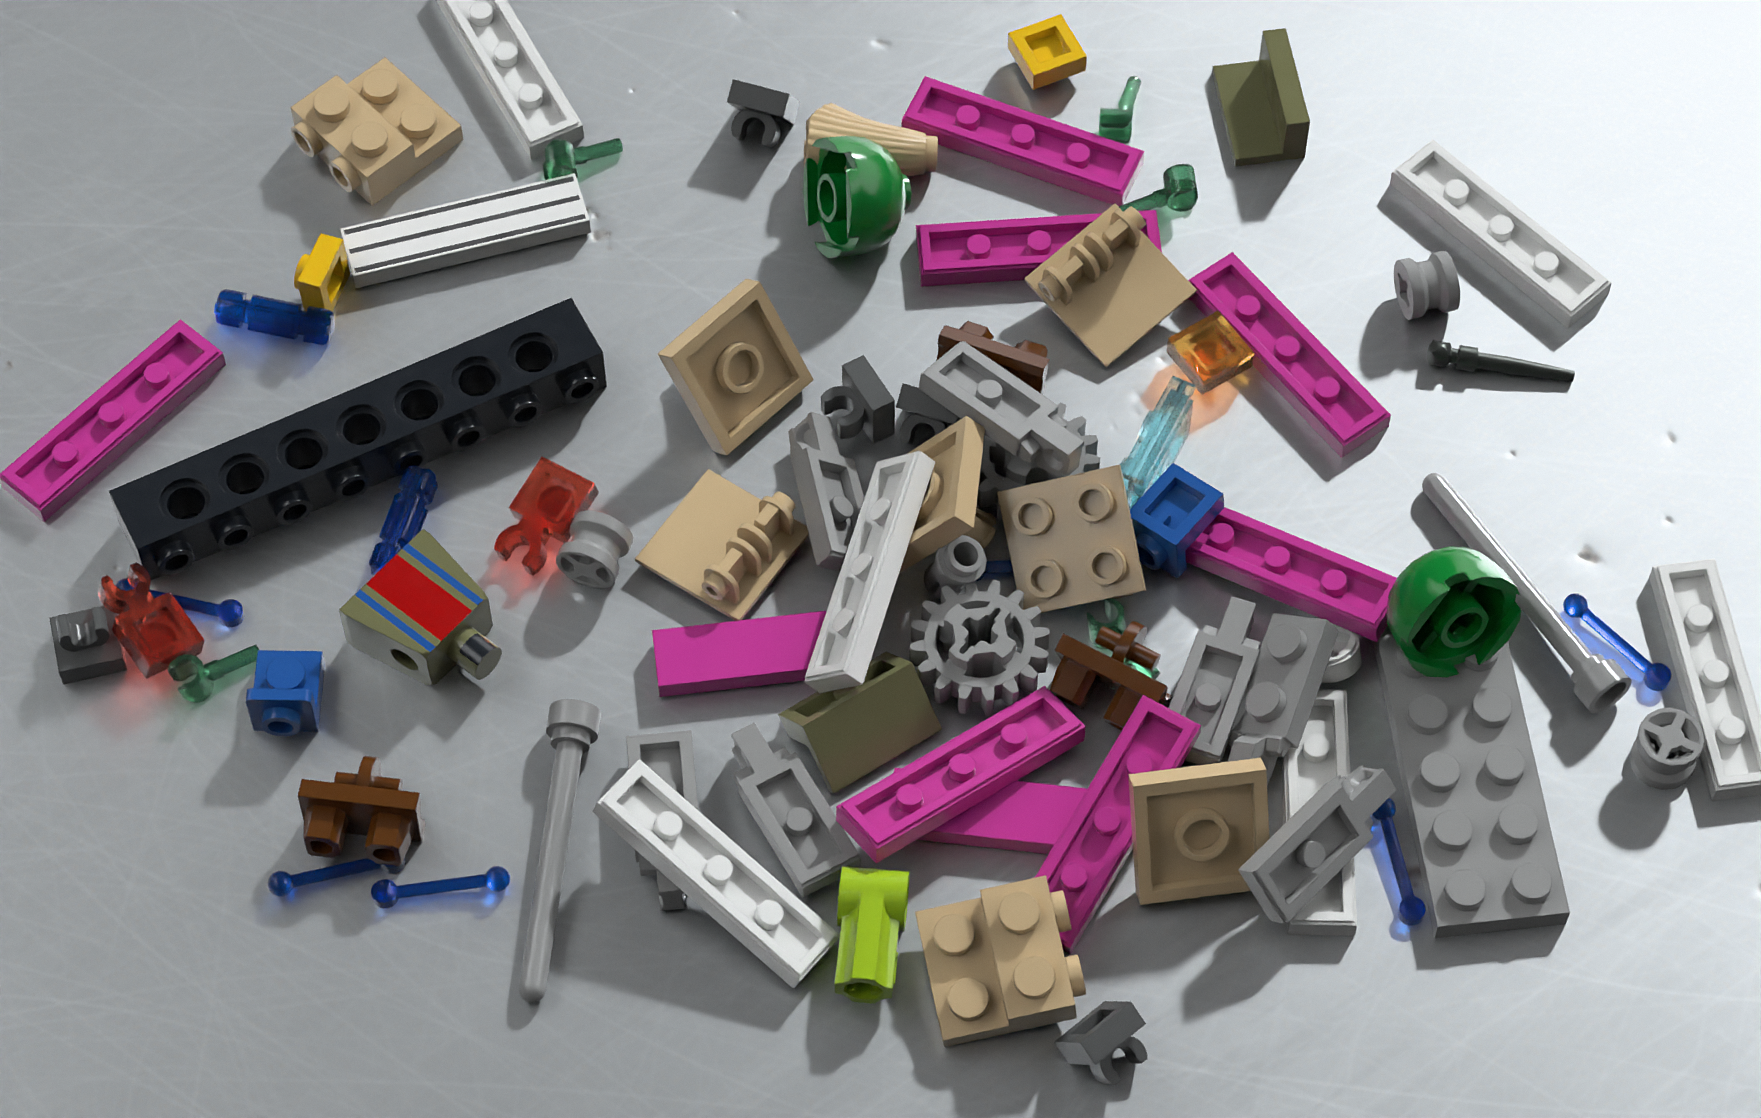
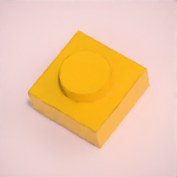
(1047, 51)
(322, 273)

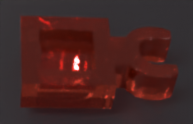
(545, 510)
(149, 627)

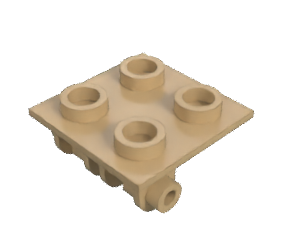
(1110, 284)
(1072, 540)
(725, 544)

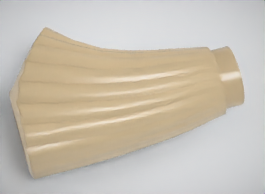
(909, 147)

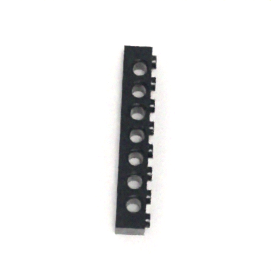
(329, 431)

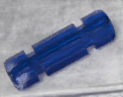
(274, 317)
(405, 515)

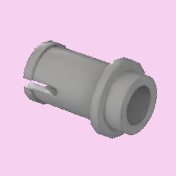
(956, 565)

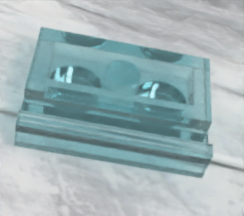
(1159, 439)

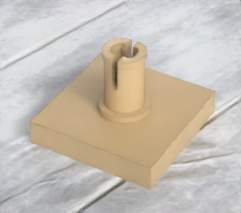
(736, 366)
(951, 493)
(1196, 828)

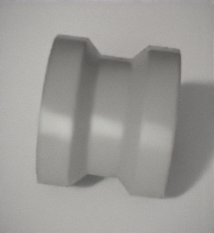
(1426, 285)
(594, 549)
(1668, 732)

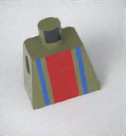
(423, 615)

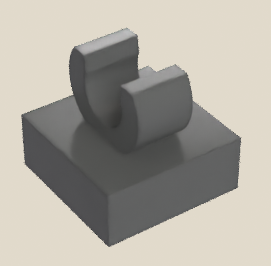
(763, 105)
(866, 399)
(926, 412)
(86, 645)
(1100, 1035)

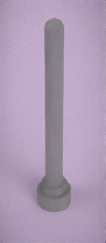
(1597, 680)
(572, 729)

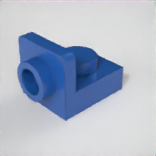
(1172, 518)
(286, 692)

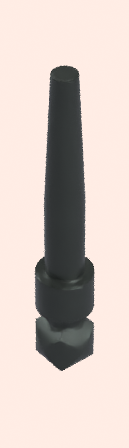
(1469, 358)

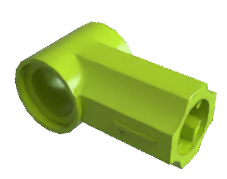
(870, 918)

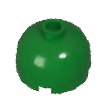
(857, 204)
(1451, 608)

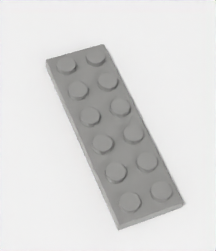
(1472, 795)

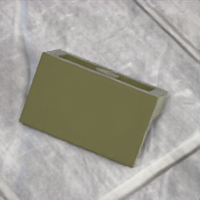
(1264, 104)
(863, 724)

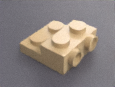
(373, 130)
(1000, 961)

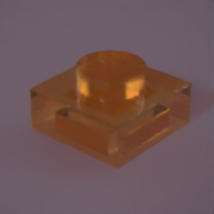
(1210, 352)

